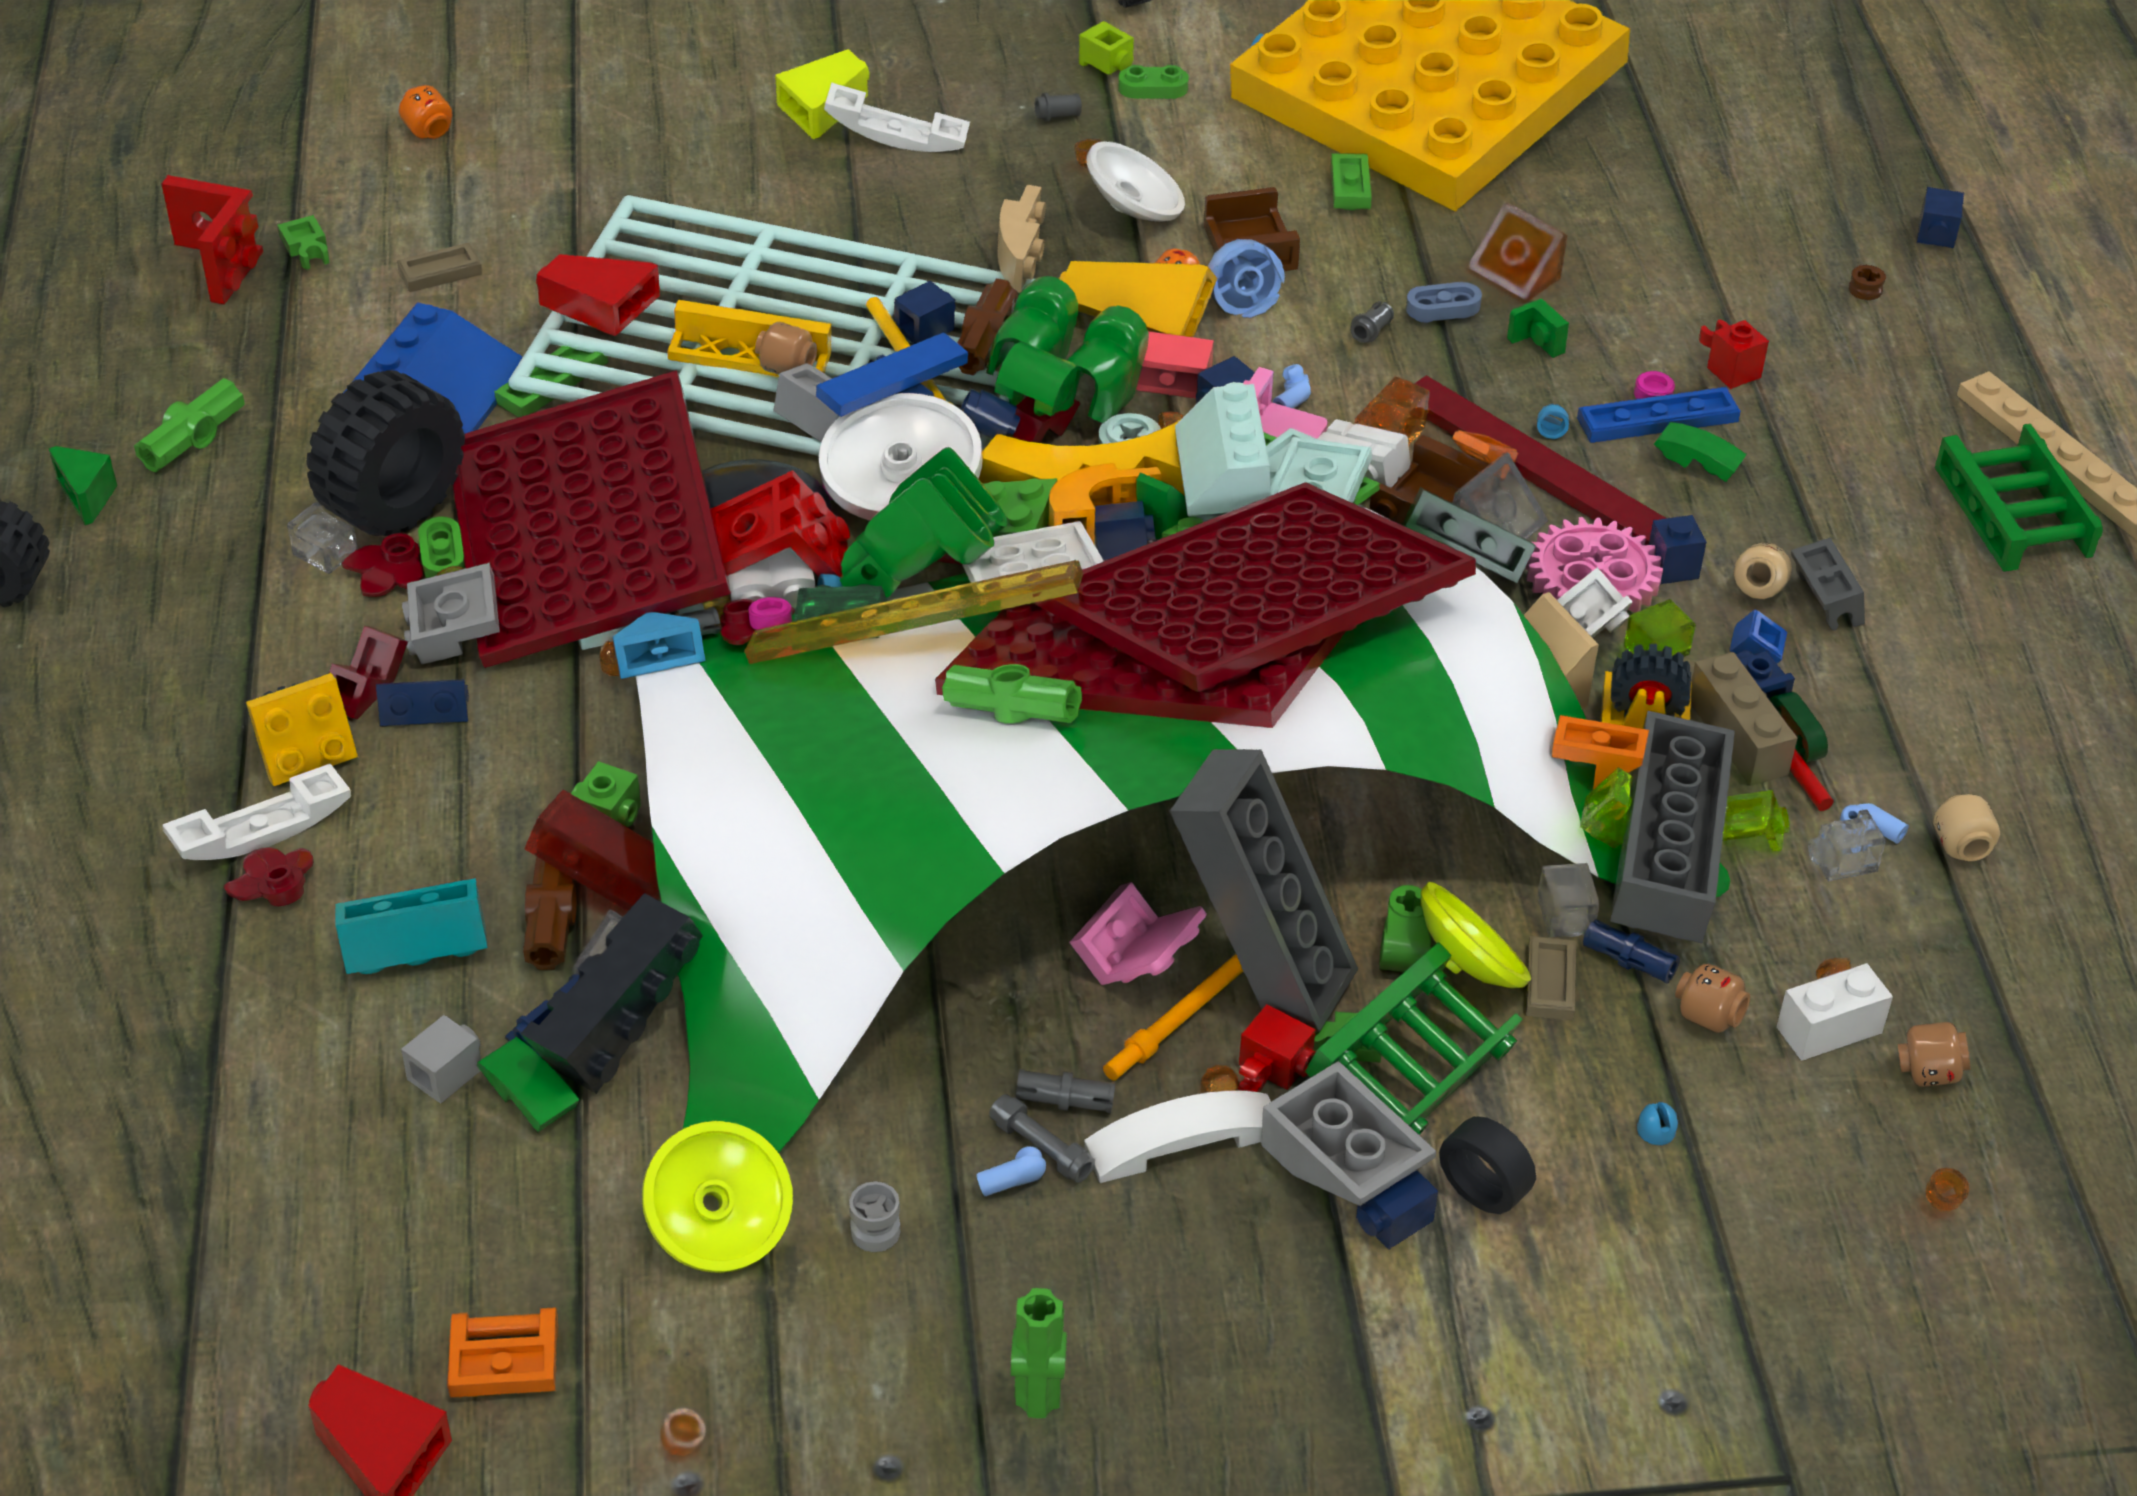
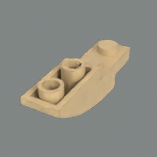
(1019, 237)

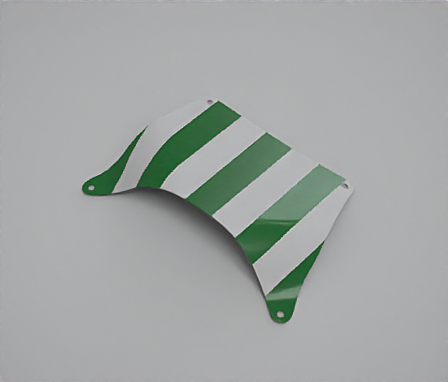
(844, 811)

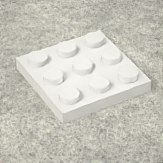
(1035, 550)

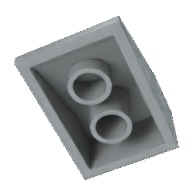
(1341, 1136)

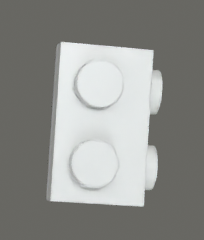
(1596, 604)

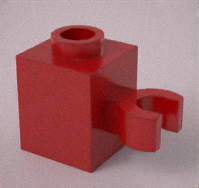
(1735, 352)
(1274, 1050)

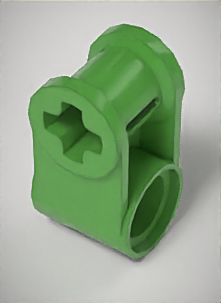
(1405, 930)

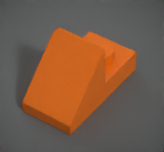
(1600, 744)

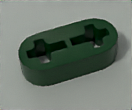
(1810, 735)

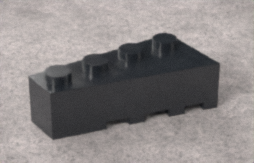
(615, 994)

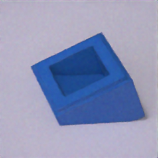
(1759, 635)

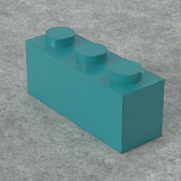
(410, 926)

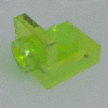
(1606, 808)
(1756, 816)

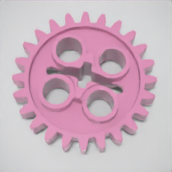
(1575, 551)

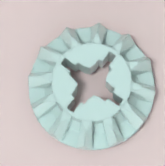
(1126, 425)

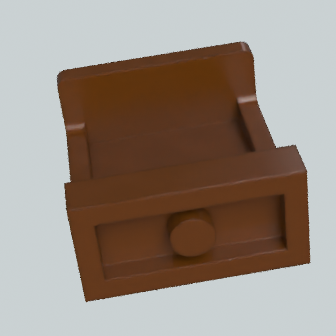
(1253, 217)
(1432, 468)

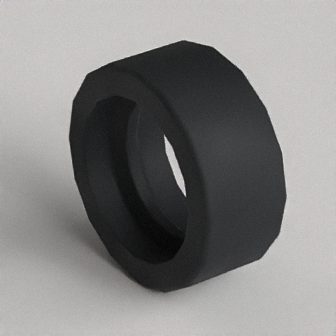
(1501, 1151)

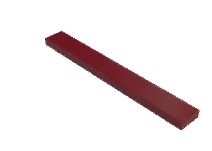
(1541, 464)

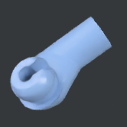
(1296, 387)
(1888, 825)
(1026, 1168)

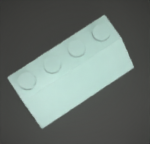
(1223, 451)

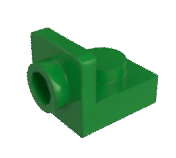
(1541, 324)

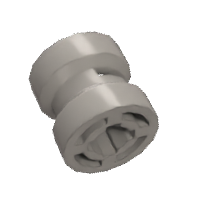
(874, 1216)

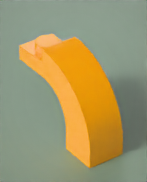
(1078, 492)

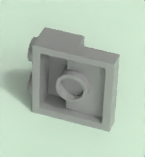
(449, 611)

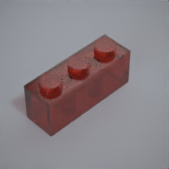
(595, 850)

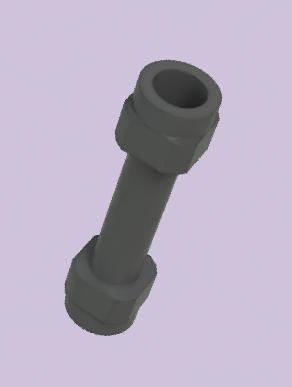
(1071, 1160)

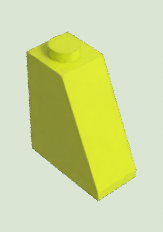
(805, 89)

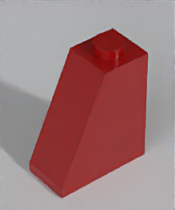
(598, 290)
(378, 1432)

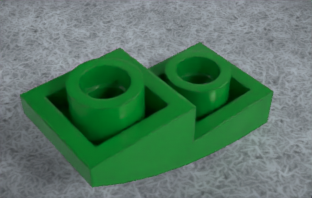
(1684, 442)
(529, 1082)

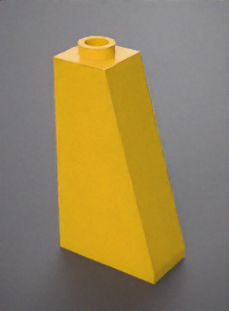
(1163, 295)

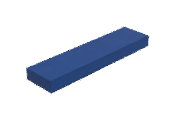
(891, 374)
(1654, 414)

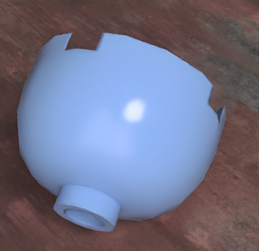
(1247, 277)

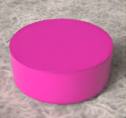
(1653, 384)
(769, 612)

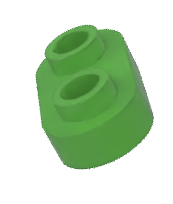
(1153, 82)
(440, 545)

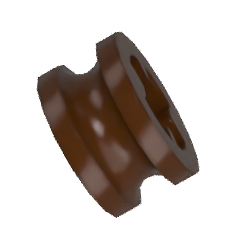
(1867, 282)

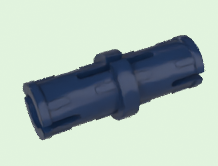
(1631, 951)

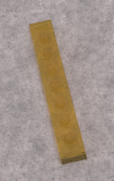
(915, 611)

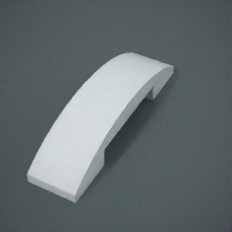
(894, 129)
(263, 824)
(1173, 1127)

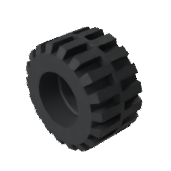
(21, 553)

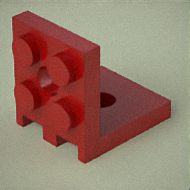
(225, 243)
(782, 517)

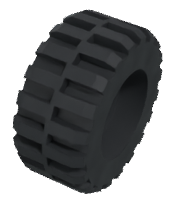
(385, 453)

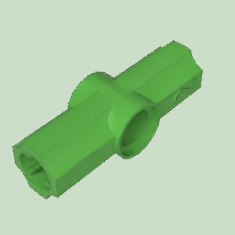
(189, 425)
(1012, 693)
(1038, 1352)

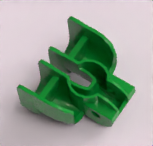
(1036, 346)
(928, 515)

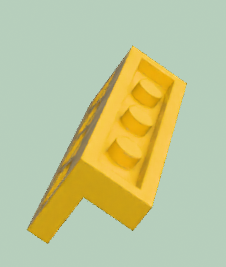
(734, 328)

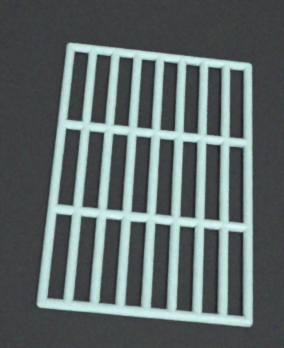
(735, 296)

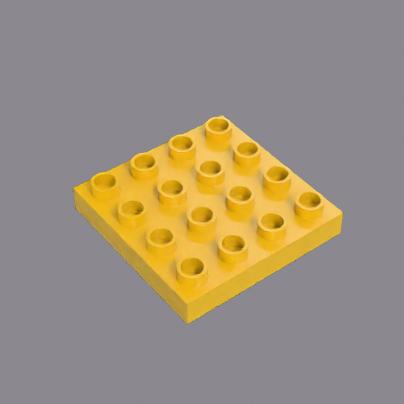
(1430, 85)

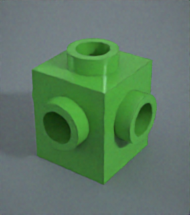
(611, 792)

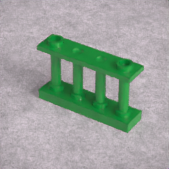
(1996, 519)
(1399, 1003)

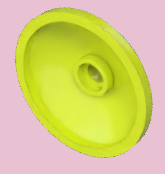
(1470, 940)
(744, 1178)

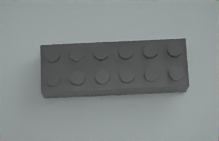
(1674, 829)
(1264, 886)

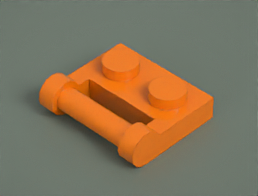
(505, 1363)

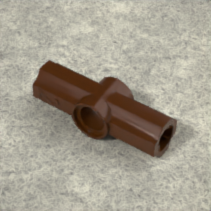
(984, 322)
(548, 914)

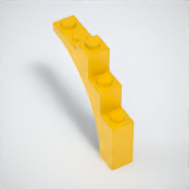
(1017, 460)

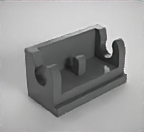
(1830, 581)

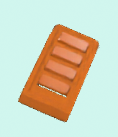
(1482, 446)

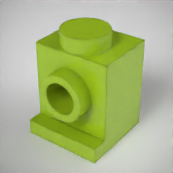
(1106, 48)

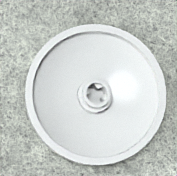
(886, 442)

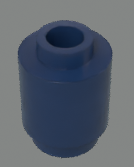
(990, 413)

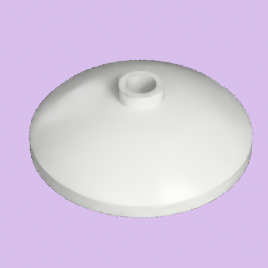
(1134, 183)

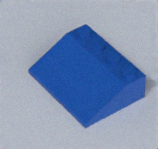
(448, 358)

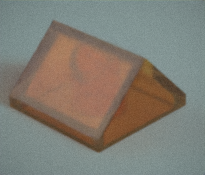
(1520, 253)

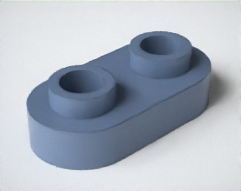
(1443, 301)

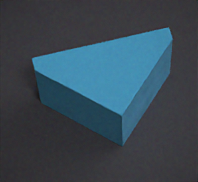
(658, 644)

